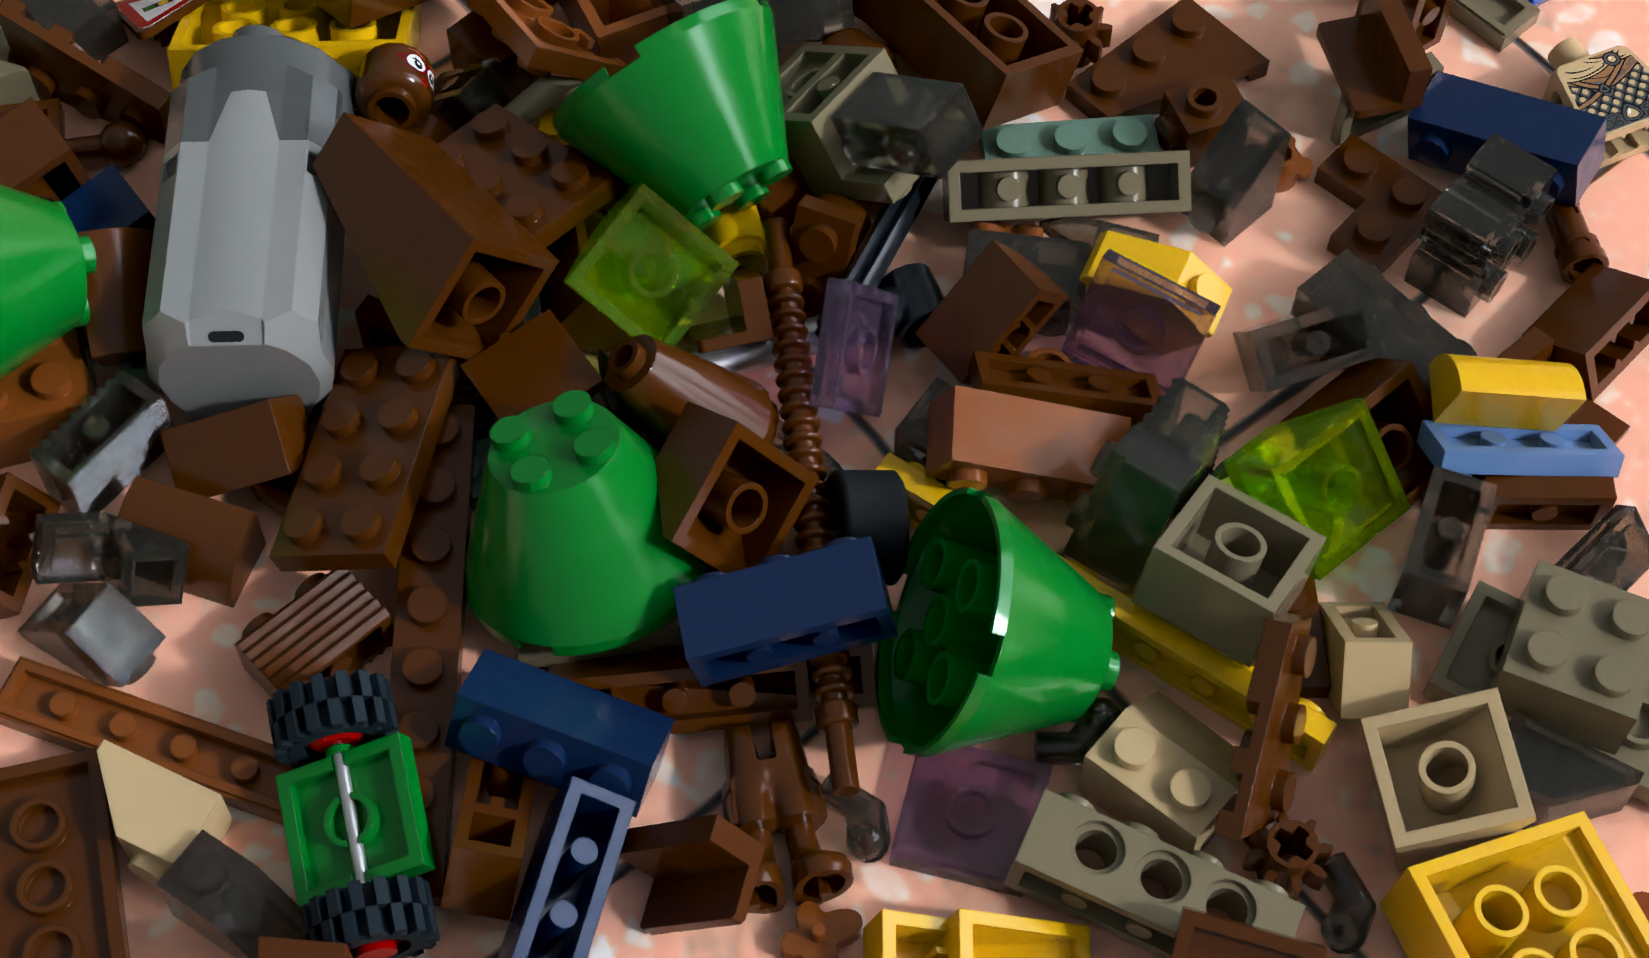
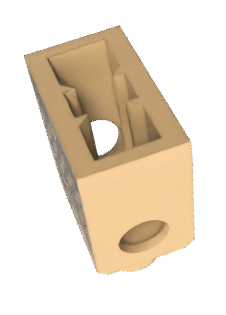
(1608, 85)

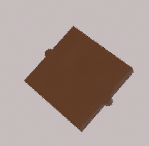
(531, 367)

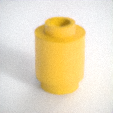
(741, 236)

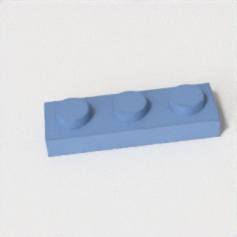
(1521, 452)

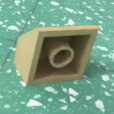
(1162, 772)
(1446, 776)

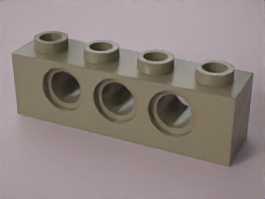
(1067, 186)
(1114, 896)

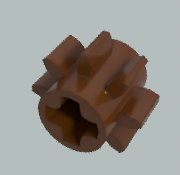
(1084, 25)
(1291, 838)

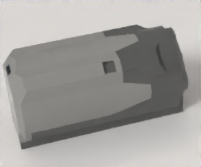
(244, 229)

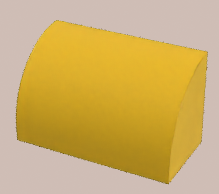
(1504, 392)

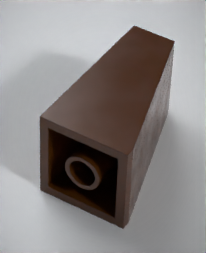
(430, 238)

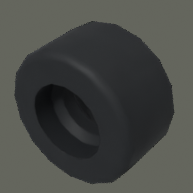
(872, 506)

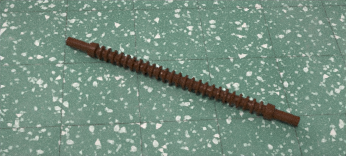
(783, 287)

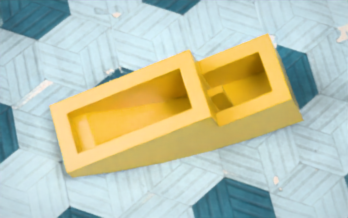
(972, 935)

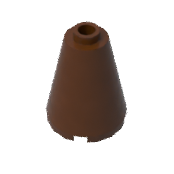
(659, 379)

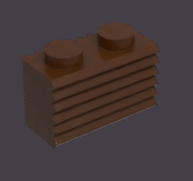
(322, 630)

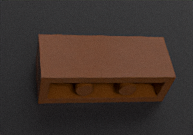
(1016, 444)

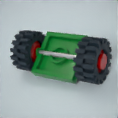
(353, 815)

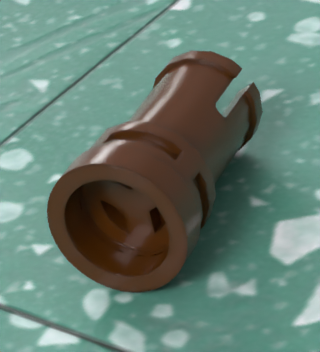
(1574, 243)

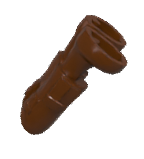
(783, 799)

